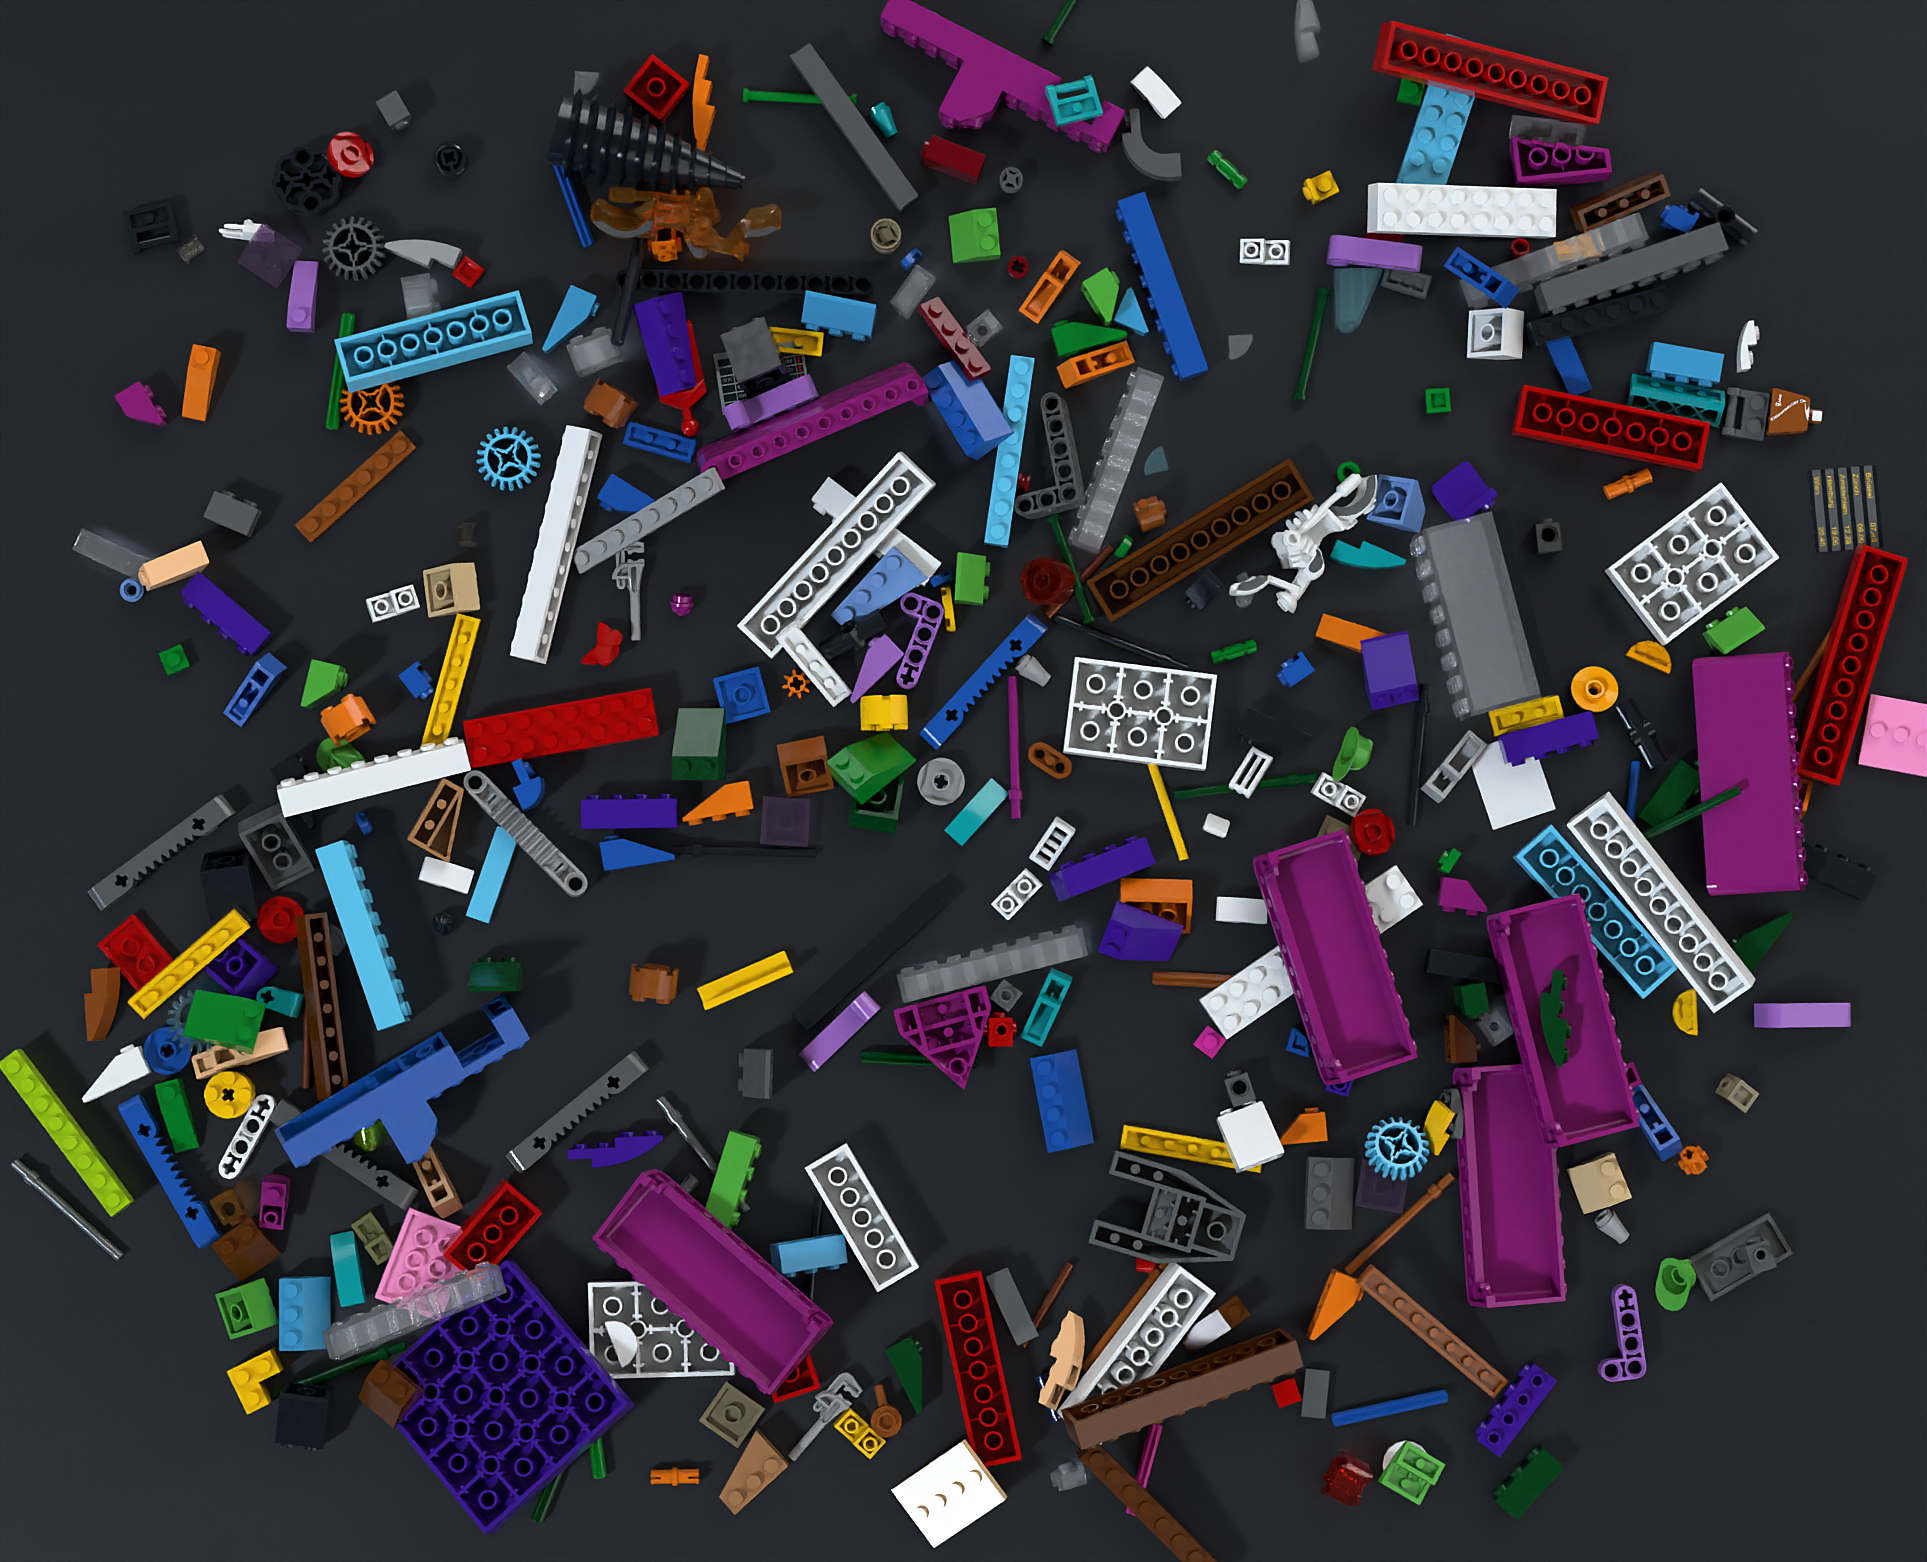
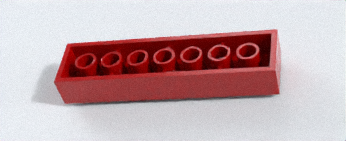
(1610, 428)
(561, 728)
(978, 1368)

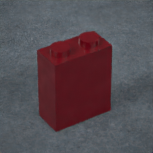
(953, 159)

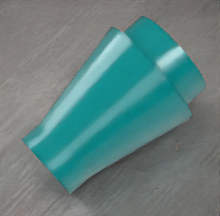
(883, 119)

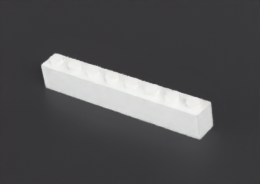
(373, 777)

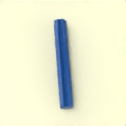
(575, 208)

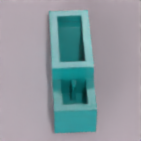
(1365, 557)
(976, 812)
(1046, 1007)
(347, 1269)

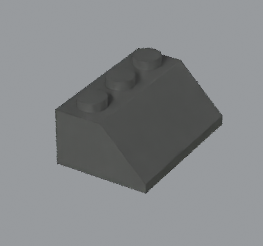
(1329, 1193)

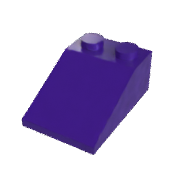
(1389, 670)
(1139, 935)
(241, 969)

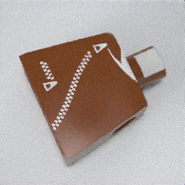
(1789, 413)

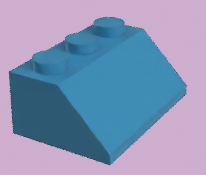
(838, 315)
(304, 1312)

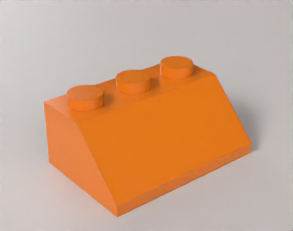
(1160, 897)

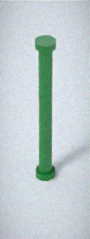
(785, 97)

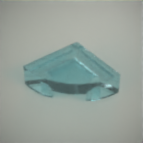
(1155, 462)

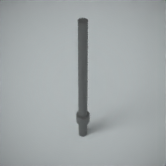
(674, 1117)
(33, 1178)

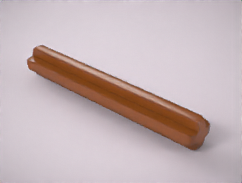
(1188, 979)

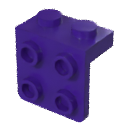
(1463, 492)

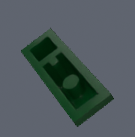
(1755, 943)
(908, 1365)

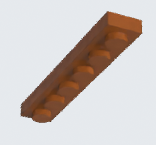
(355, 486)

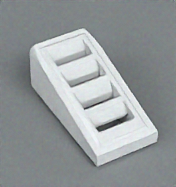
(1057, 822)

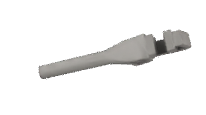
(630, 575)
(830, 1406)

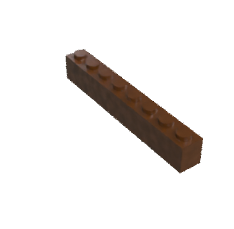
(321, 1004)
(1144, 1505)

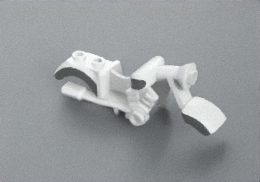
(1300, 544)

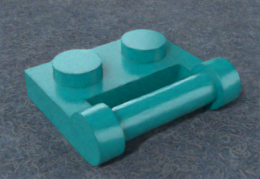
(1076, 107)

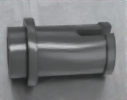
(689, 1183)

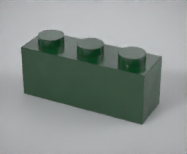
(1670, 795)
(1471, 999)
(1527, 1482)

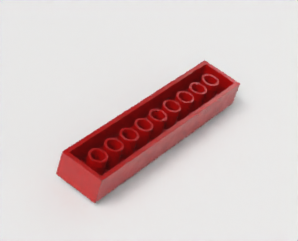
(1490, 73)
(1848, 664)

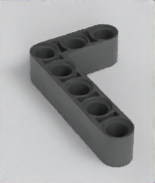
(1059, 463)

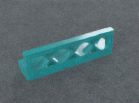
(1677, 396)

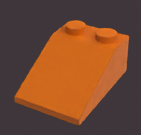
(1336, 1299)

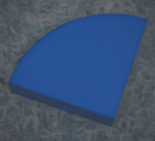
(909, 261)
(938, 580)
(364, 823)
(1298, 1043)

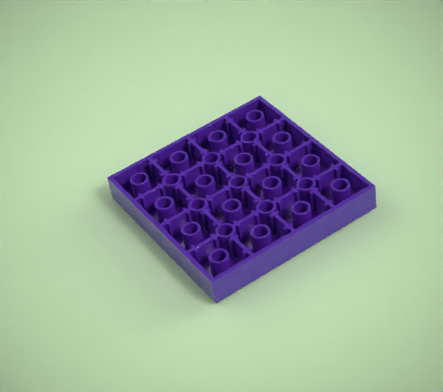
(506, 1400)

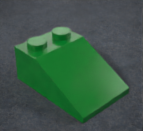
(869, 765)
(225, 1020)

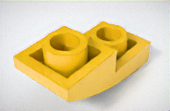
(1436, 1125)
(859, 1433)

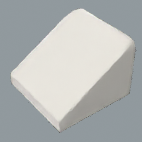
(1216, 825)

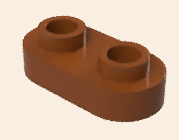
(1049, 760)

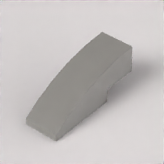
(426, 252)
(1453, 766)

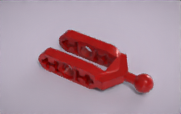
(687, 399)

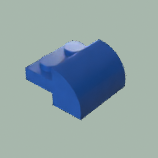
(531, 790)

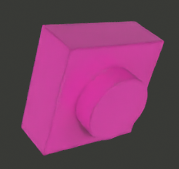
(1209, 1042)

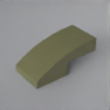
(373, 1236)

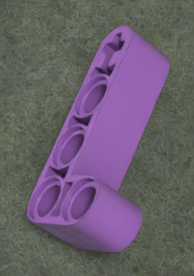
(1373, 253)
(771, 403)
(915, 643)
(1802, 1015)
(839, 1031)
(1624, 1332)

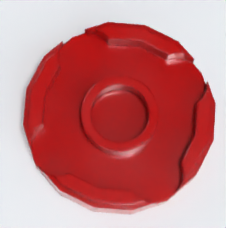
(350, 154)
(1372, 832)
(277, 919)

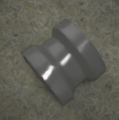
(1009, 176)

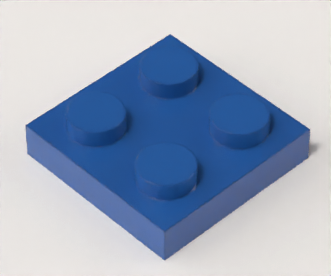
(742, 695)

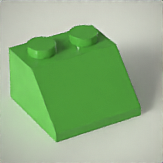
(974, 236)
(1101, 293)
(970, 579)
(1732, 631)
(323, 683)
(247, 1308)

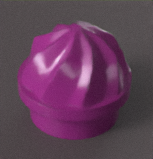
(681, 603)

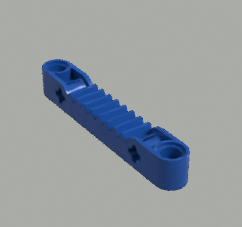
(1028, 633)
(136, 1114)

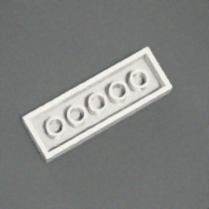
(862, 1217)

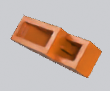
(1050, 286)

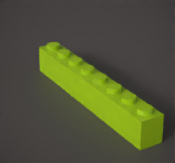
(66, 1132)

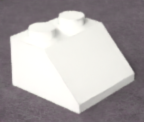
(1495, 334)

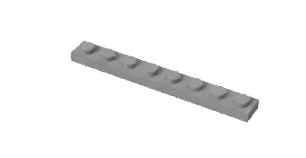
(647, 520)

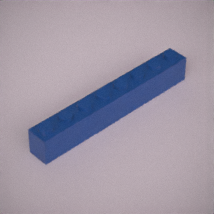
(1162, 286)

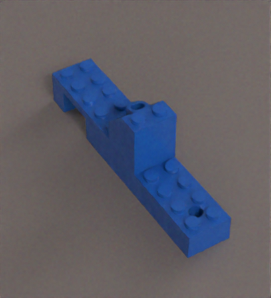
(400, 1092)

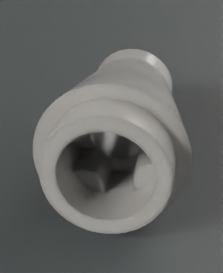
(1032, 669)
(1611, 1225)

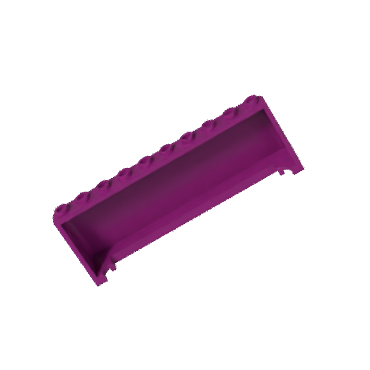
(813, 420)
(1749, 742)
(1334, 958)
(1592, 1089)
(1507, 1193)
(712, 1280)

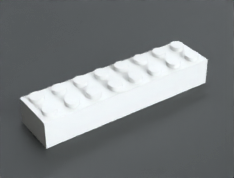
(1461, 210)
(1146, 1335)

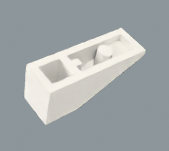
(121, 1071)

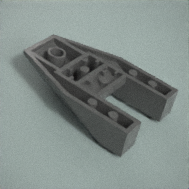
(1182, 1218)

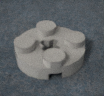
(933, 770)

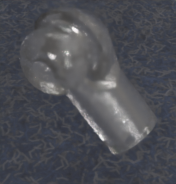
(1243, 601)

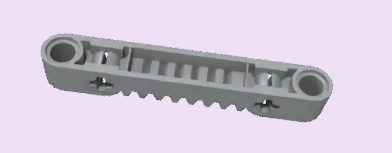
(525, 833)

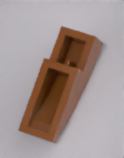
(102, 1002)

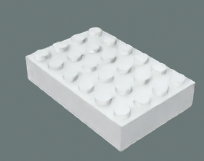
(1691, 564)
(1139, 714)
(663, 1339)

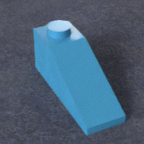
(573, 314)

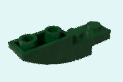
(1554, 1028)

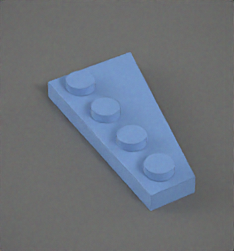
(881, 586)

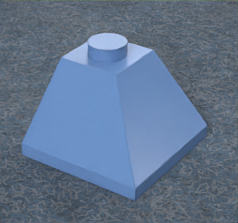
(1398, 503)

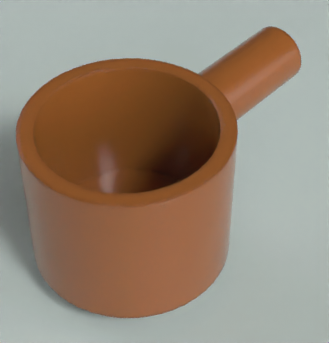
(1150, 513)
(886, 1418)

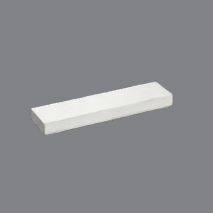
(813, 664)

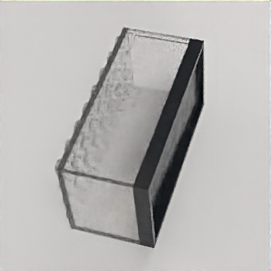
(1481, 614)

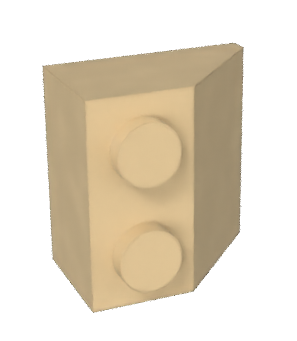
(451, 589)
(1598, 1183)

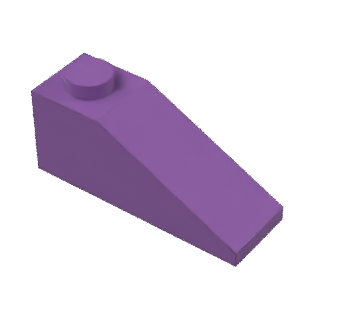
(303, 297)
(878, 661)

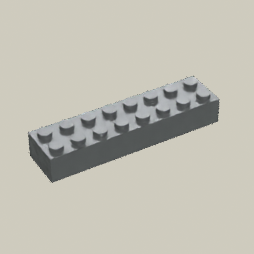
(1631, 269)

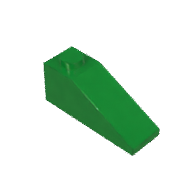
(1080, 337)
(177, 1114)

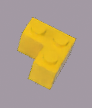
(249, 1378)

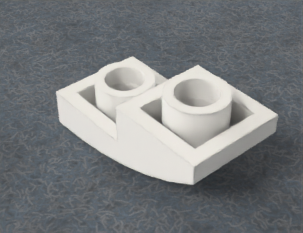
(1155, 92)
(1265, 252)
(1747, 339)
(392, 603)
(1338, 794)
(446, 875)
(1017, 894)
(1241, 910)

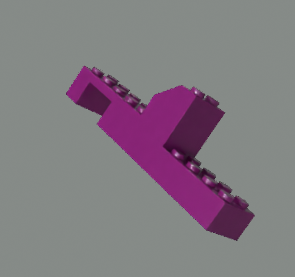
(989, 76)

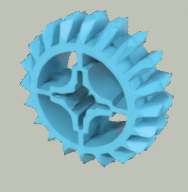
(514, 449)
(1377, 1139)

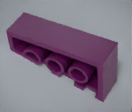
(1552, 164)

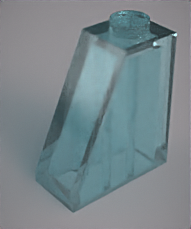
(1352, 295)

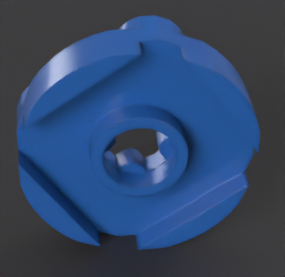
(156, 1057)

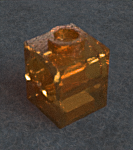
(218, 1205)

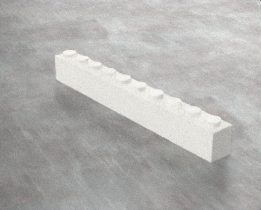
(556, 544)

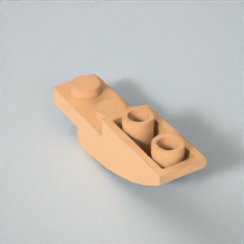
(222, 1058)
(1069, 1352)

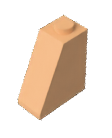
(173, 566)

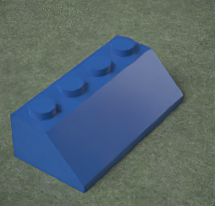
(967, 409)
(1061, 1100)

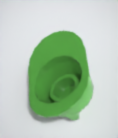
(1353, 754)
(332, 756)
(1674, 1283)

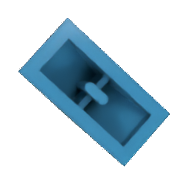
(1130, 315)

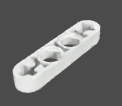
(244, 1134)

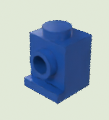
(1678, 219)
(1294, 671)
(417, 681)

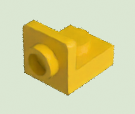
(1320, 187)

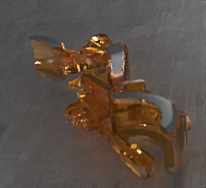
(685, 213)

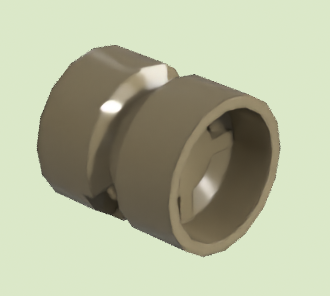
(886, 236)

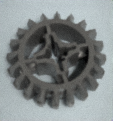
(365, 248)

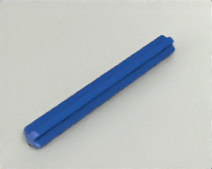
(1389, 1407)

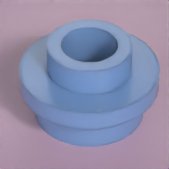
(125, 587)

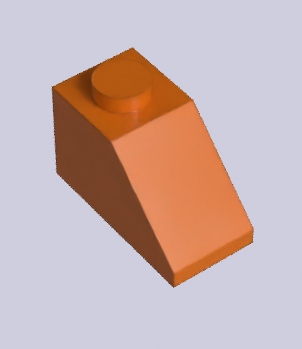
(1306, 1128)

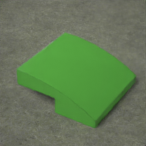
(1411, 1472)

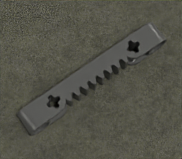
(109, 890)
(527, 1153)
(399, 1189)

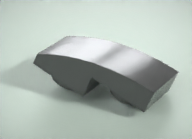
(1452, 1100)

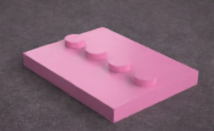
(1894, 736)
(417, 1256)

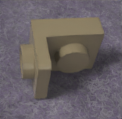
(1737, 1092)

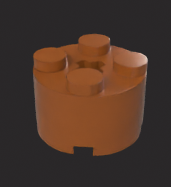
(610, 403)
(653, 982)

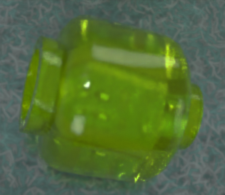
(370, 1137)

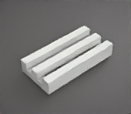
(1241, 788)

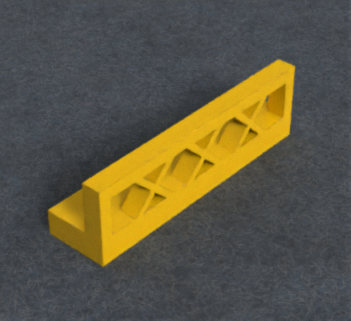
(745, 980)

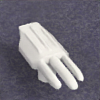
(246, 230)

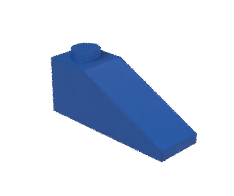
(1481, 277)
(622, 496)
(254, 689)
(624, 853)
(1655, 1125)

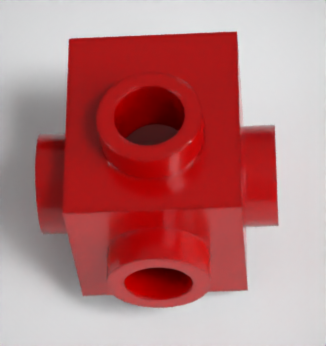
(1005, 1035)

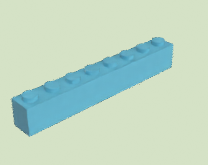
(1009, 452)

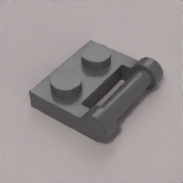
(1753, 414)

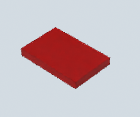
(135, 952)

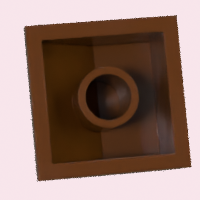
(246, 1248)
(389, 1392)

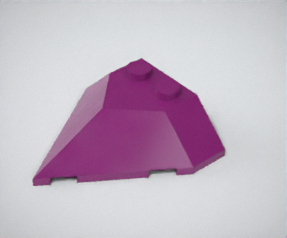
(947, 1029)

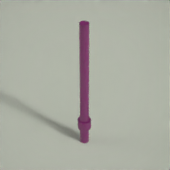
(1015, 793)

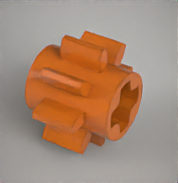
(791, 680)
(1693, 1160)

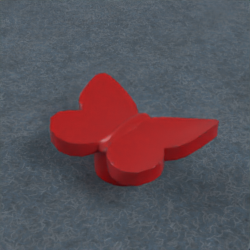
(606, 648)

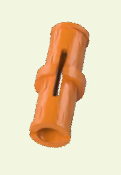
(1627, 483)
(675, 1476)

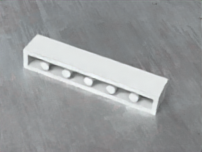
(834, 499)

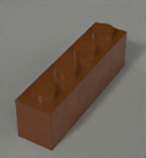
(1619, 201)

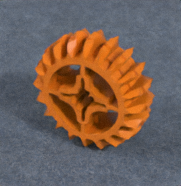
(365, 411)

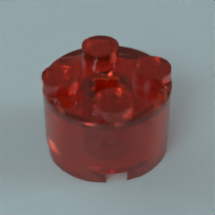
(1049, 593)
(1346, 1479)

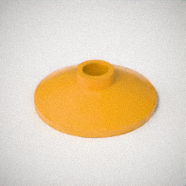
(1601, 682)

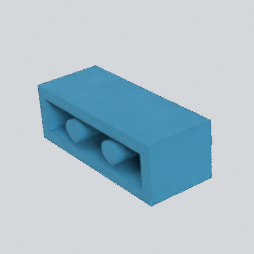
(1684, 364)
(809, 1254)

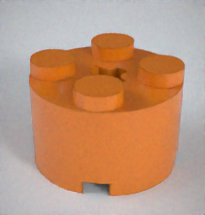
(347, 719)

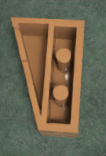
(438, 820)

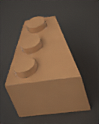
(753, 1472)

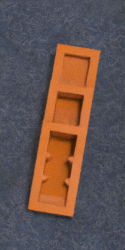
(702, 112)

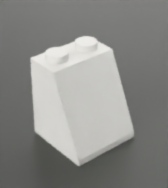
(1249, 1136)

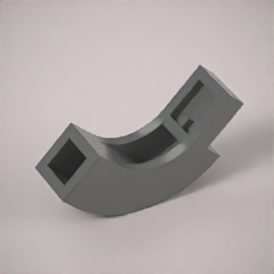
(1152, 164)

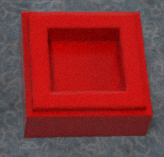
(468, 272)
(1286, 1392)

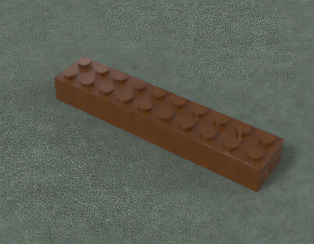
(1199, 541)
(1182, 1389)

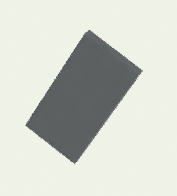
(1724, 1264)

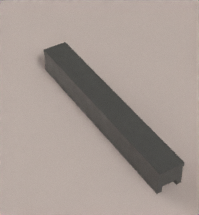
(854, 127)

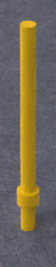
(1168, 812)

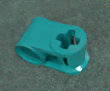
(284, 1002)

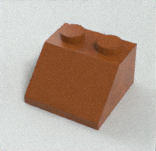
(805, 766)

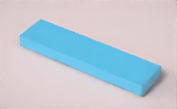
(492, 876)

